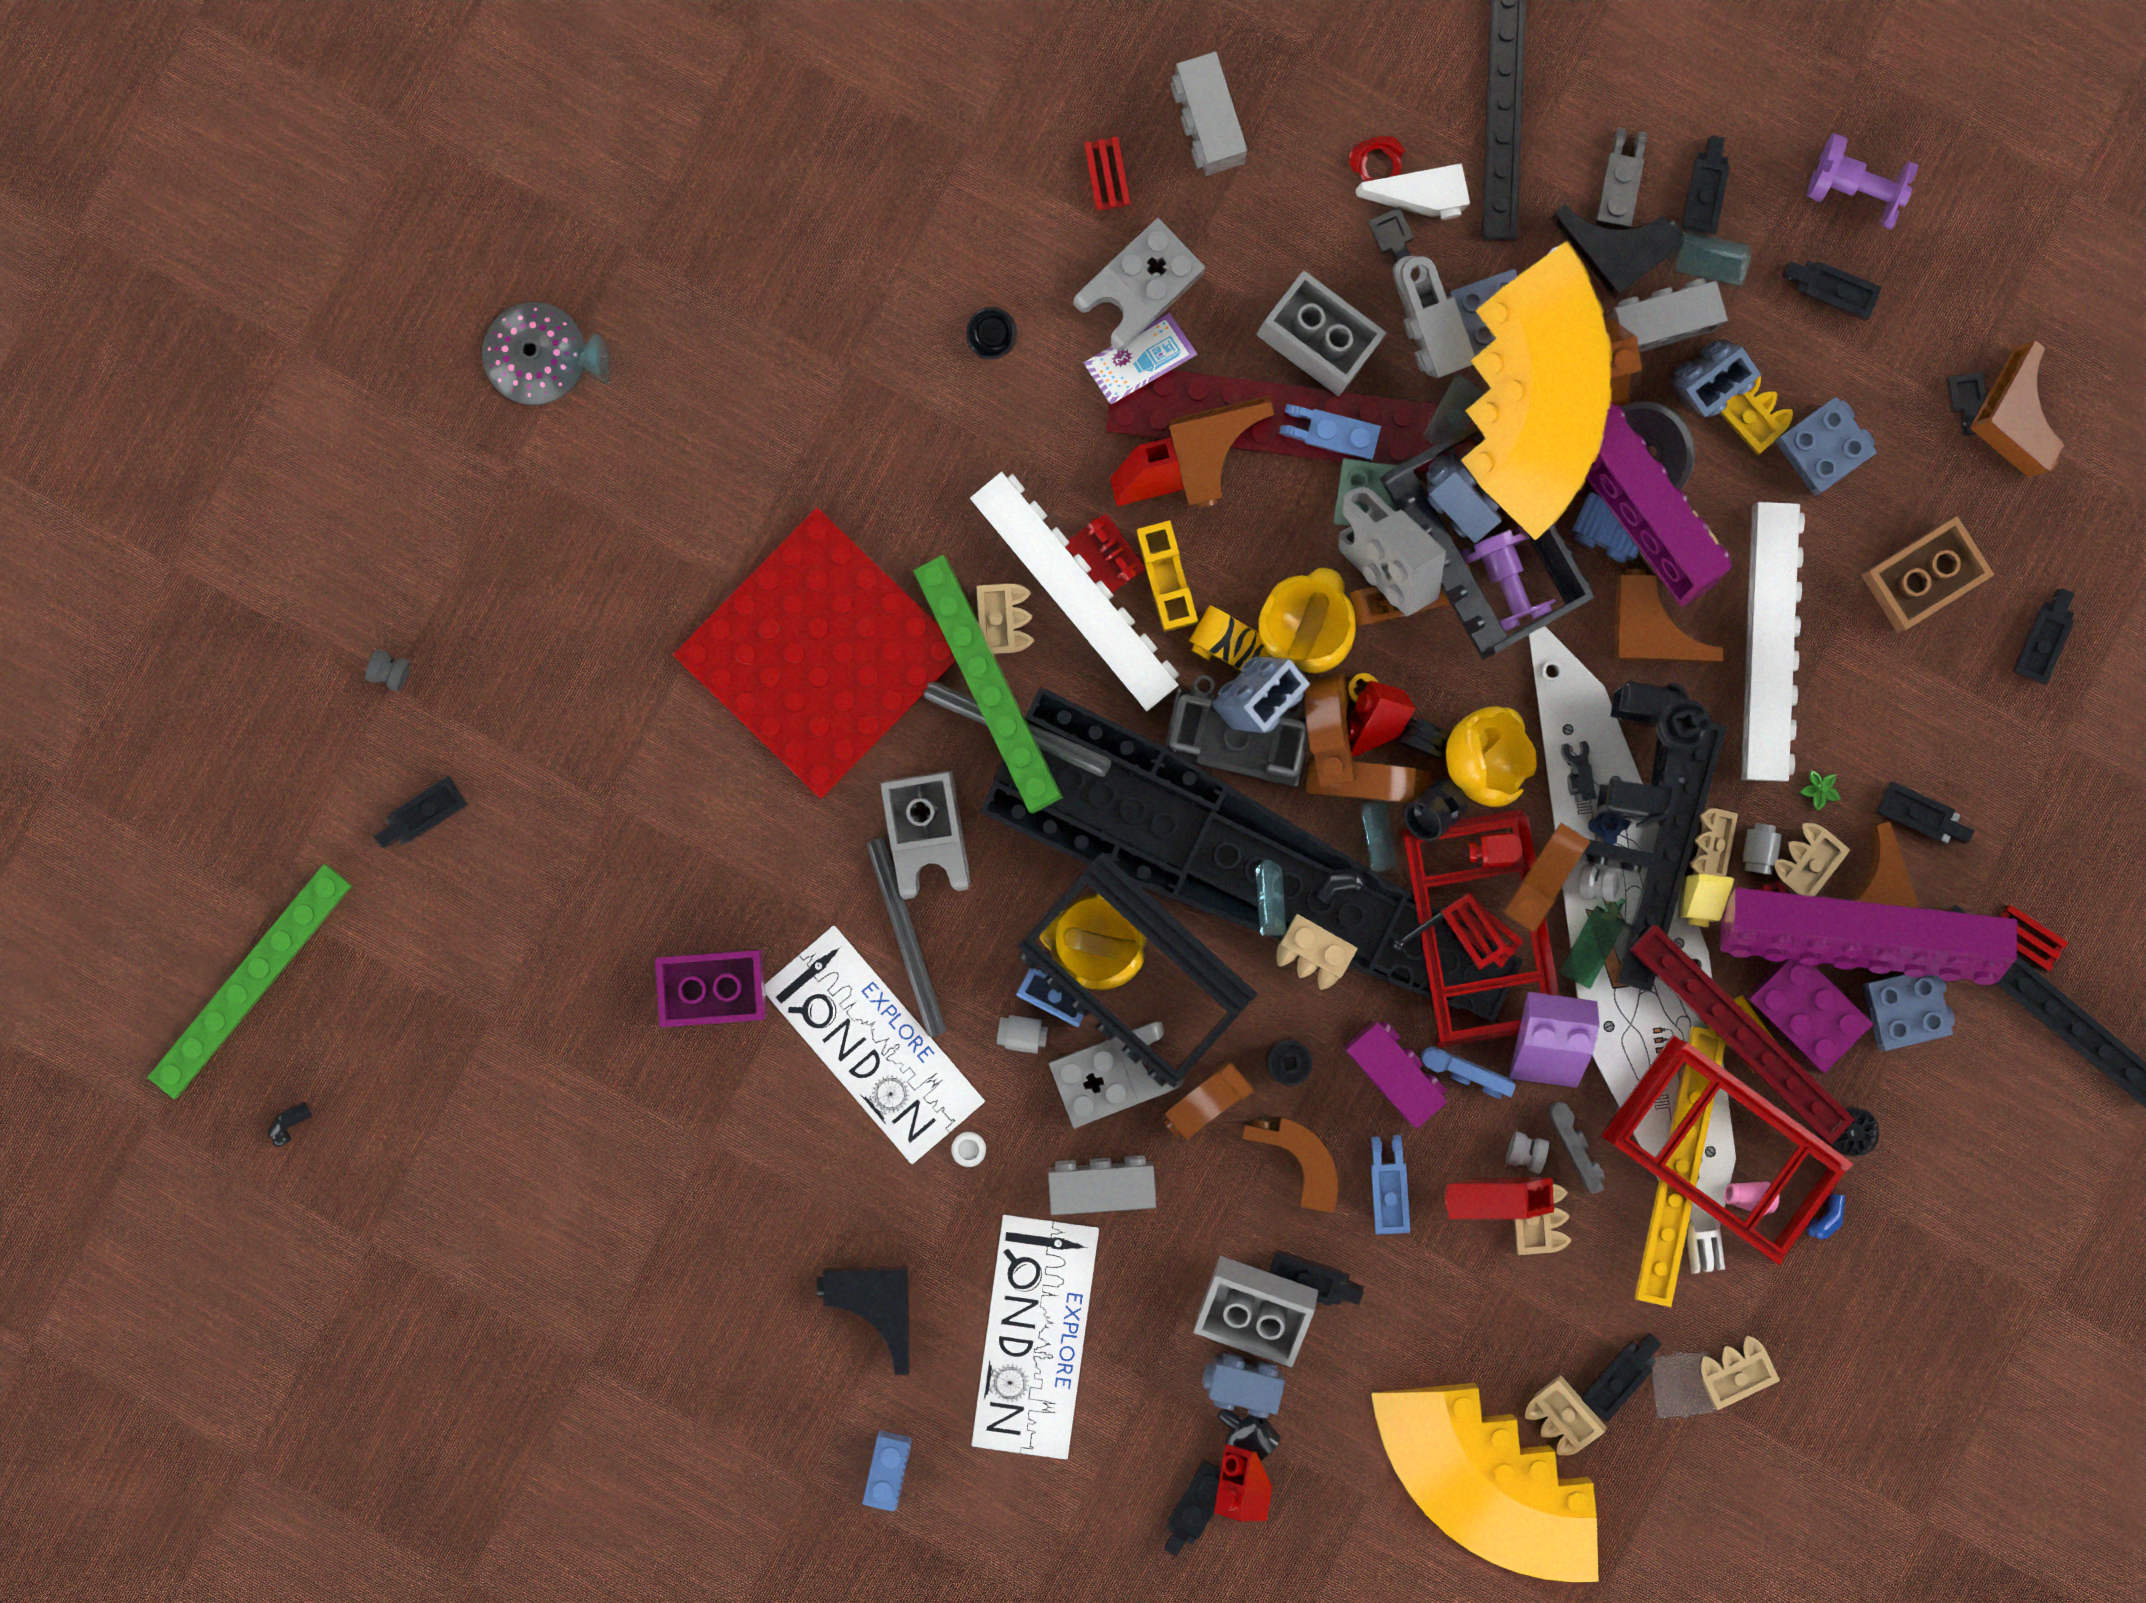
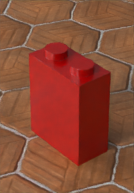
(1500, 1198)

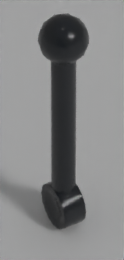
(1399, 943)

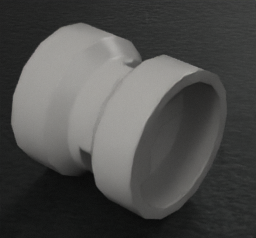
(1601, 883)
(1527, 1152)

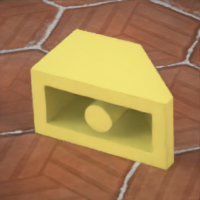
(1704, 898)

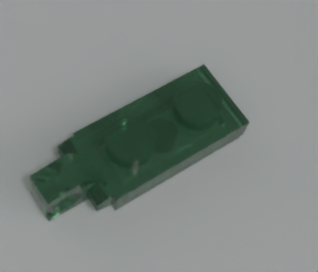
(1593, 944)

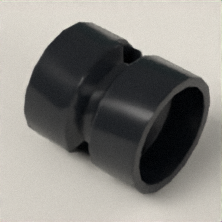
(1435, 810)
(1288, 1062)

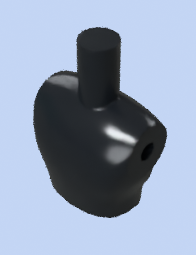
(1250, 1433)

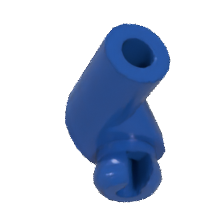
(1831, 1220)

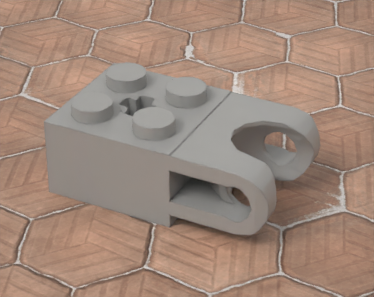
(1137, 292)
(1431, 319)
(1391, 551)
(927, 841)
(1123, 1083)

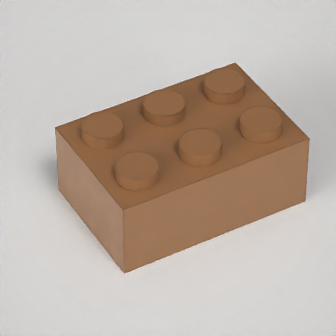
(1927, 574)

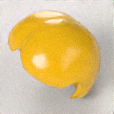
(1309, 621)
(1491, 755)
(1095, 943)

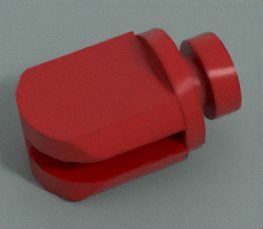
(1496, 850)

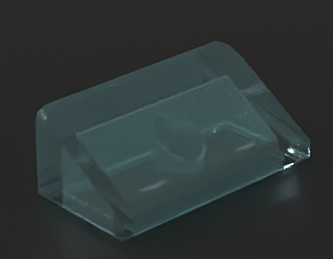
(1713, 258)
(596, 359)
(1451, 413)
(1378, 836)
(1270, 899)

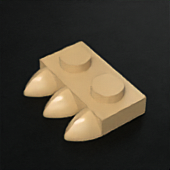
(1000, 618)
(1714, 842)
(1812, 863)
(1315, 949)
(1535, 1233)
(1739, 1374)
(1566, 1416)

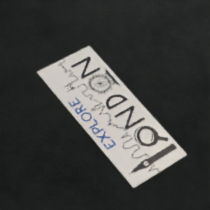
(873, 1044)
(1035, 1337)

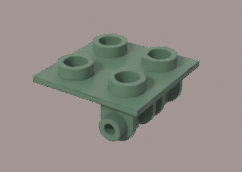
(1361, 474)

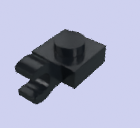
(1391, 233)
(1966, 396)
(1581, 781)

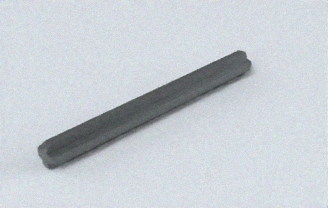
(1045, 740)
(906, 937)

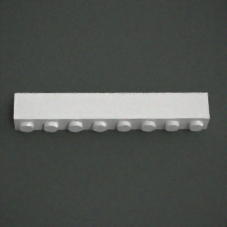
(1074, 591)
(1771, 642)

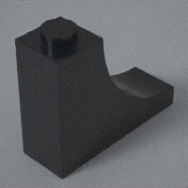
(1619, 255)
(878, 1297)

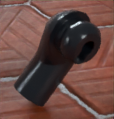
(1340, 880)
(285, 1120)

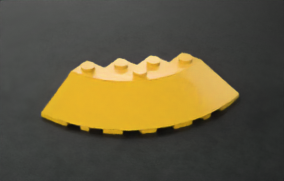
(1545, 392)
(1486, 1487)

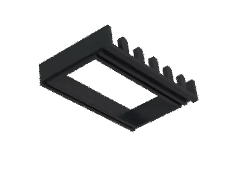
(1457, 579)
(1168, 937)

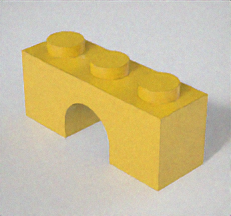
(1166, 576)

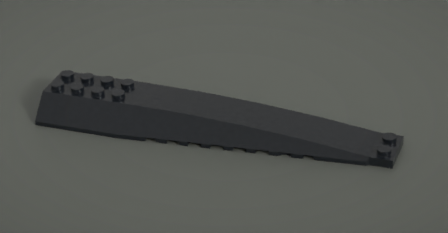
(1202, 846)

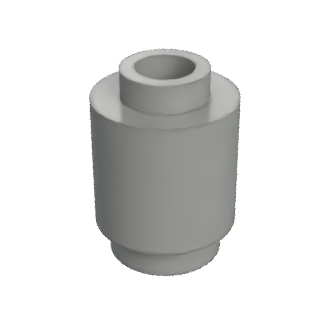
(1761, 849)
(1021, 1034)

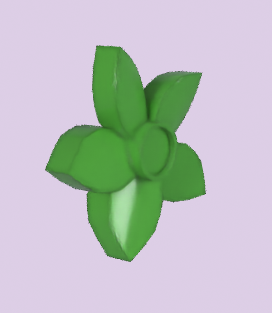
(1820, 790)

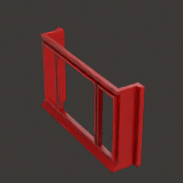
(1540, 939)
(1647, 1092)

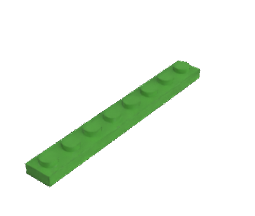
(988, 684)
(250, 981)

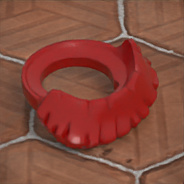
(1387, 144)

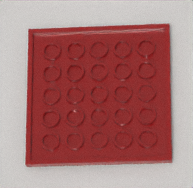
(818, 653)

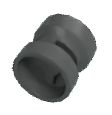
(385, 669)

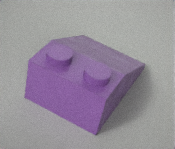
(1555, 1039)

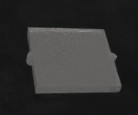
(1679, 1385)

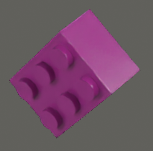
(711, 988)
(1808, 1012)
(1396, 1072)

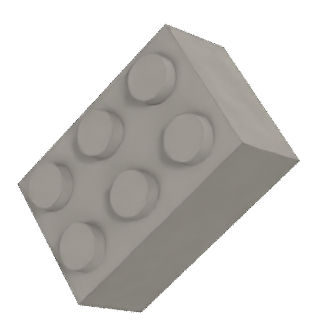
(1208, 114)
(1672, 315)
(1321, 333)
(1102, 1185)
(1256, 1311)

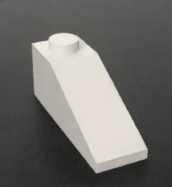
(1423, 192)

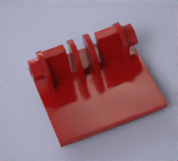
(1105, 553)

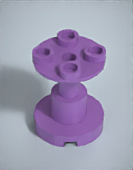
(1849, 175)
(1503, 567)

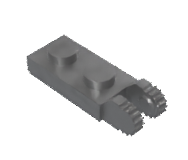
(1621, 182)
(1575, 1146)

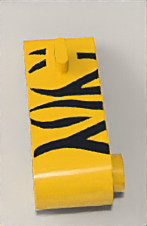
(1226, 639)

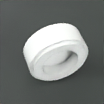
(968, 1149)

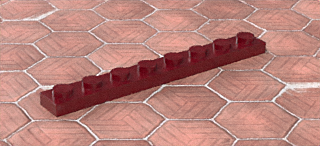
(1741, 1034)

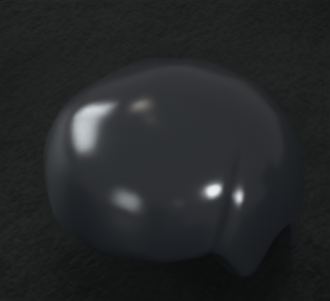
(991, 333)

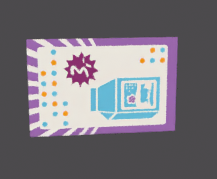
(1147, 357)

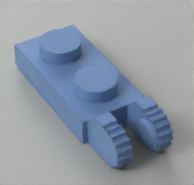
(1334, 432)
(1465, 1071)
(1389, 1190)

